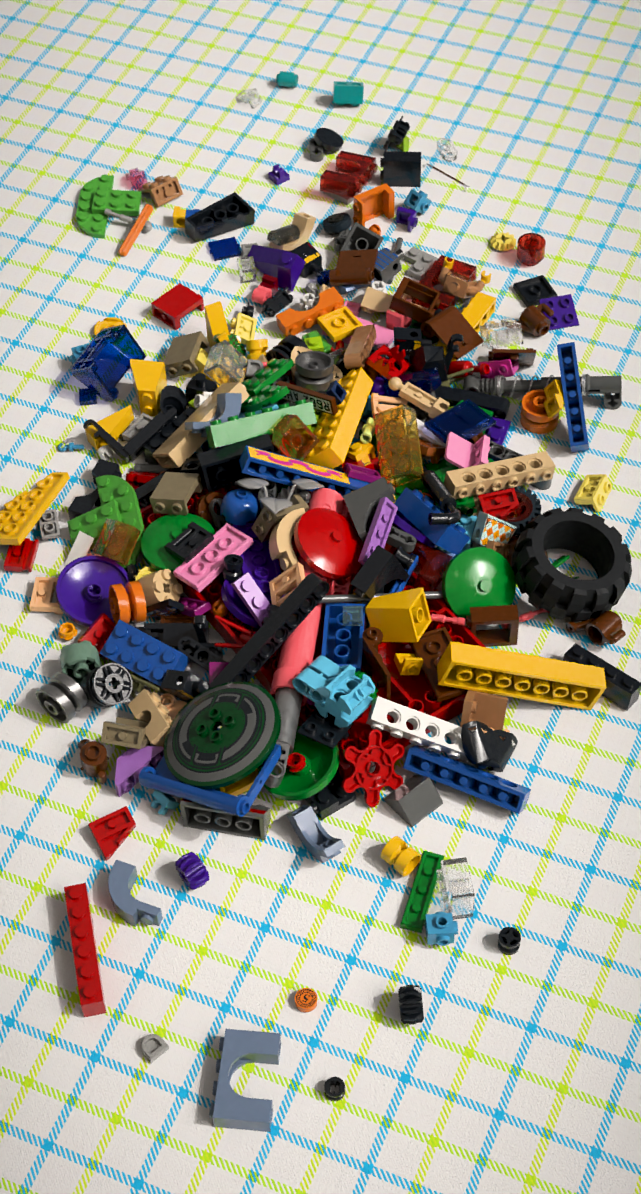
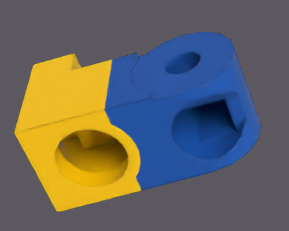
(180, 215)

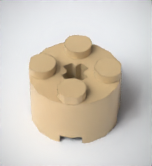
(160, 587)

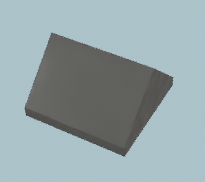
(361, 239)
(414, 799)

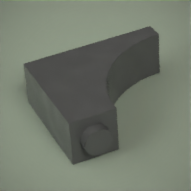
(364, 502)

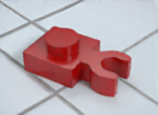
(142, 477)

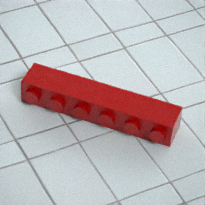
(85, 950)

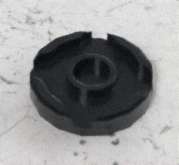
(329, 139)

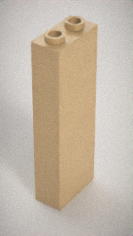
(184, 442)

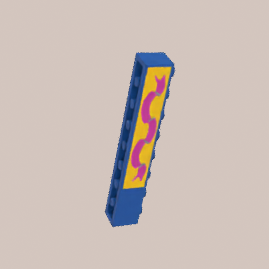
(285, 469)

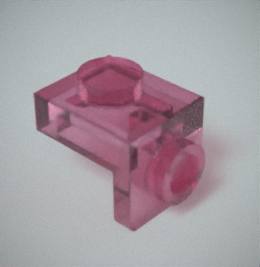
(136, 177)

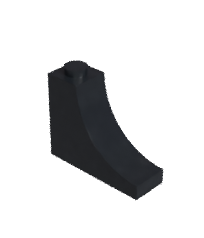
(377, 572)

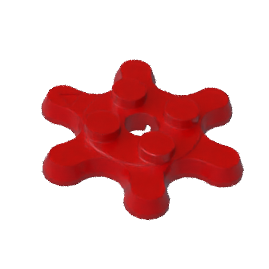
(384, 771)

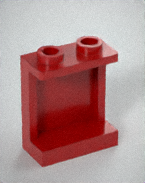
(176, 305)

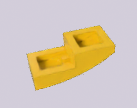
(554, 397)

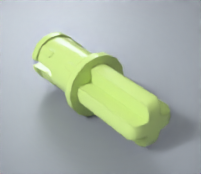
(368, 431)

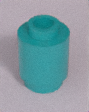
(287, 79)

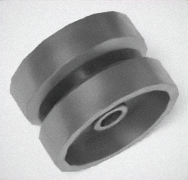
(314, 370)
(61, 697)

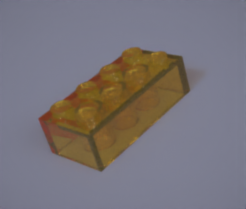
(398, 445)

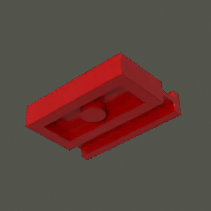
(21, 556)

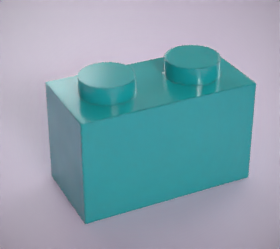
(348, 93)

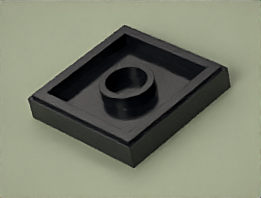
(534, 289)

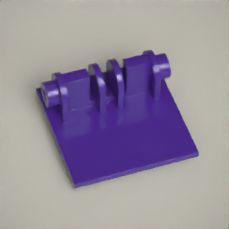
(564, 311)

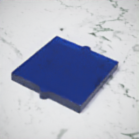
(224, 249)

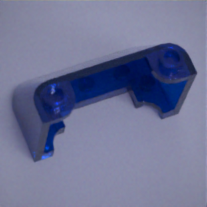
(107, 361)

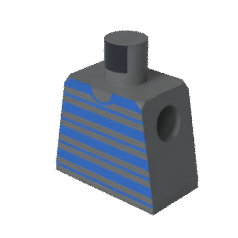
(387, 264)

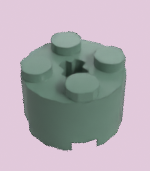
(79, 659)

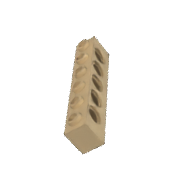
(499, 475)

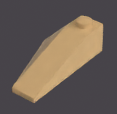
(377, 301)

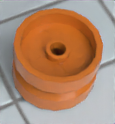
(533, 413)
(127, 602)

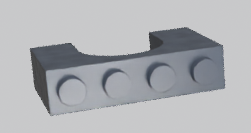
(230, 1108)

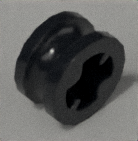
(327, 1088)

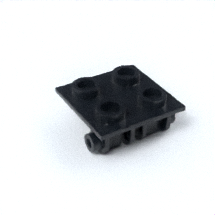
(398, 134)
(323, 730)

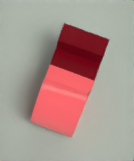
(265, 290)

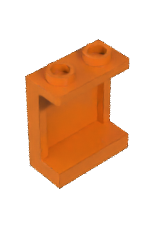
(373, 204)

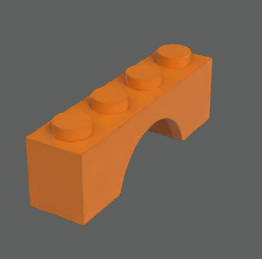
(293, 322)

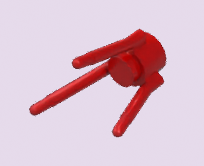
(245, 636)

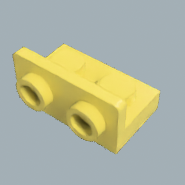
(244, 327)
(593, 491)

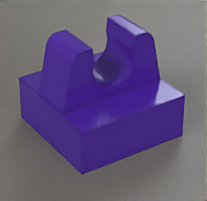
(278, 175)

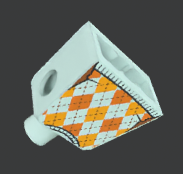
(491, 529)

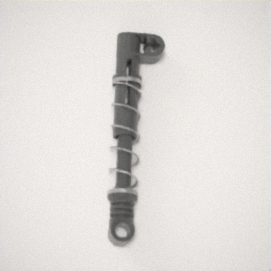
(589, 385)

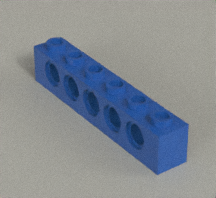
(572, 397)
(467, 778)

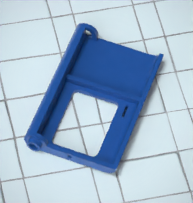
(164, 781)

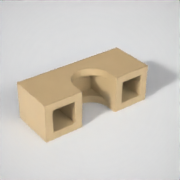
(148, 708)

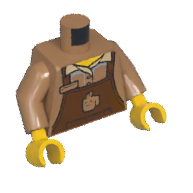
(459, 284)

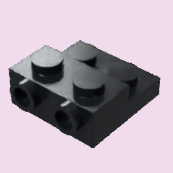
(330, 798)

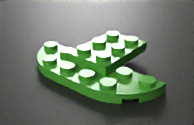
(98, 196)
(117, 503)

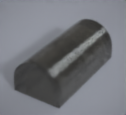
(284, 234)

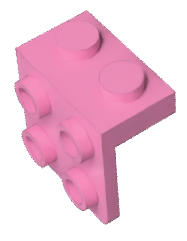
(464, 453)

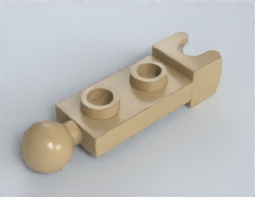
(419, 397)

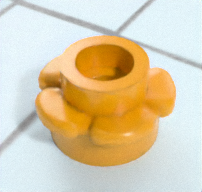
(67, 631)

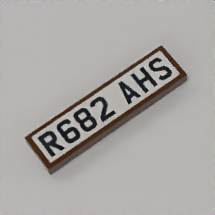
(320, 401)

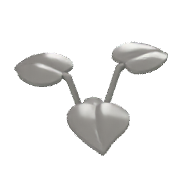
(277, 504)

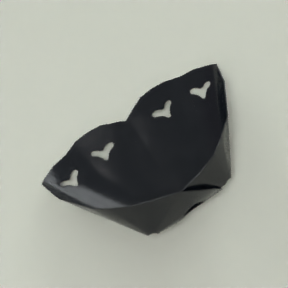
(487, 747)

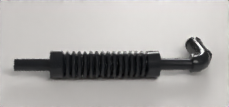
(443, 499)

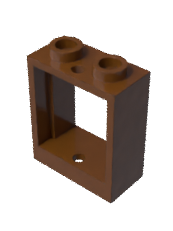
(419, 292)
(494, 615)

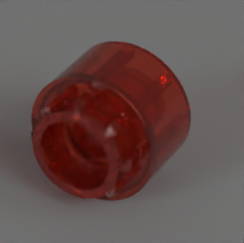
(531, 249)

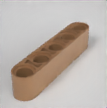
(359, 347)

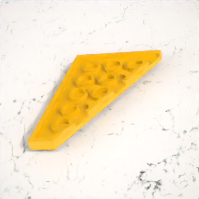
(28, 507)

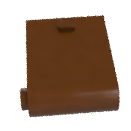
(354, 268)
(452, 322)
(523, 356)
(374, 663)

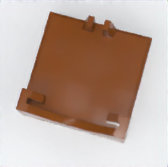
(431, 449)

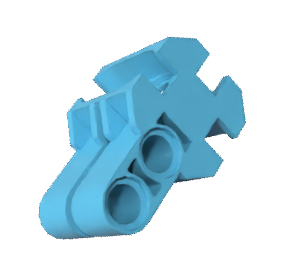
(335, 690)

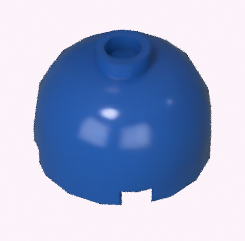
(239, 507)

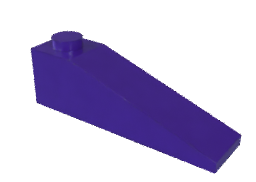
(279, 264)

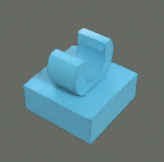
(165, 800)

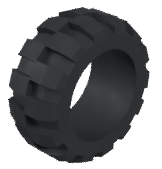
(557, 591)

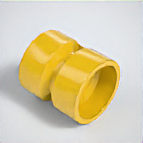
(256, 348)
(403, 857)

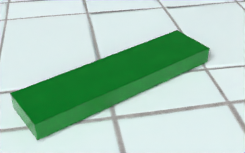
(421, 892)

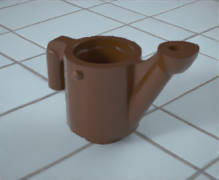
(534, 321)
(602, 629)
(93, 759)

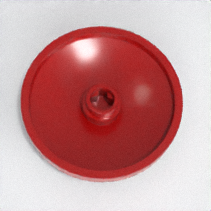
(328, 543)

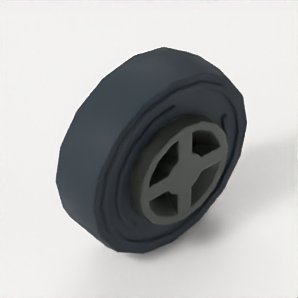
(337, 223)

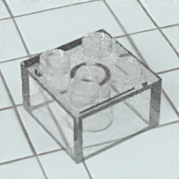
(501, 334)
(225, 364)
(455, 888)

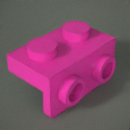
(500, 367)

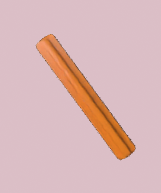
(135, 230)

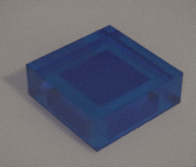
(87, 397)

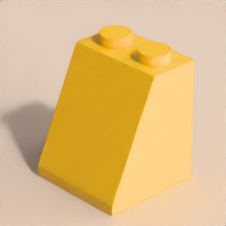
(148, 382)
(400, 615)

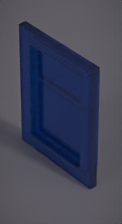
(463, 420)

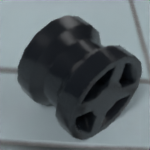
(509, 935)

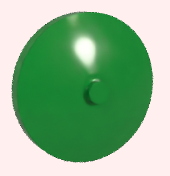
(163, 531)
(477, 580)
(318, 772)

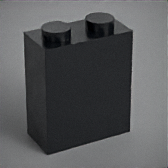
(401, 169)

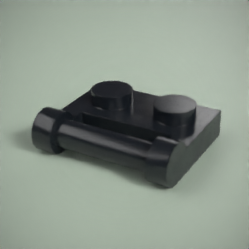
(189, 542)

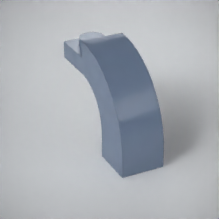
(227, 405)
(313, 835)
(120, 884)

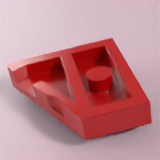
(499, 503)
(112, 830)

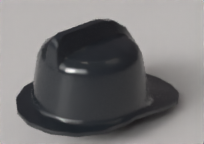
(172, 398)

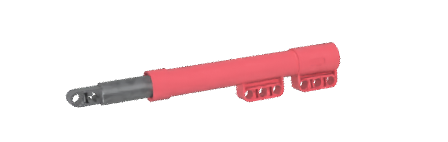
(300, 647)

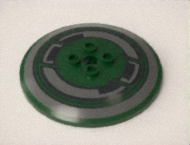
(227, 755)

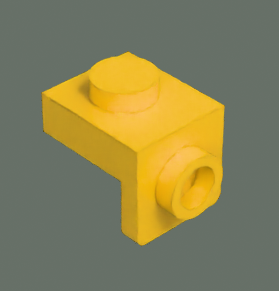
(359, 450)
(408, 664)

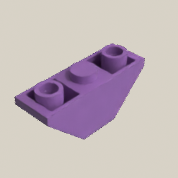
(131, 763)

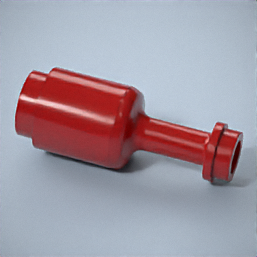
(457, 366)

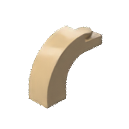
(305, 224)
(280, 539)

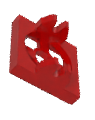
(388, 370)

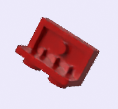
(99, 632)

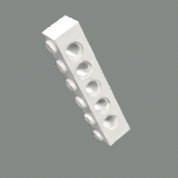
(378, 720)

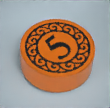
(306, 1000)

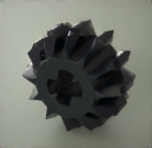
(411, 1004)

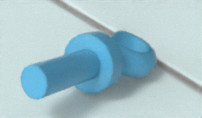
(71, 447)

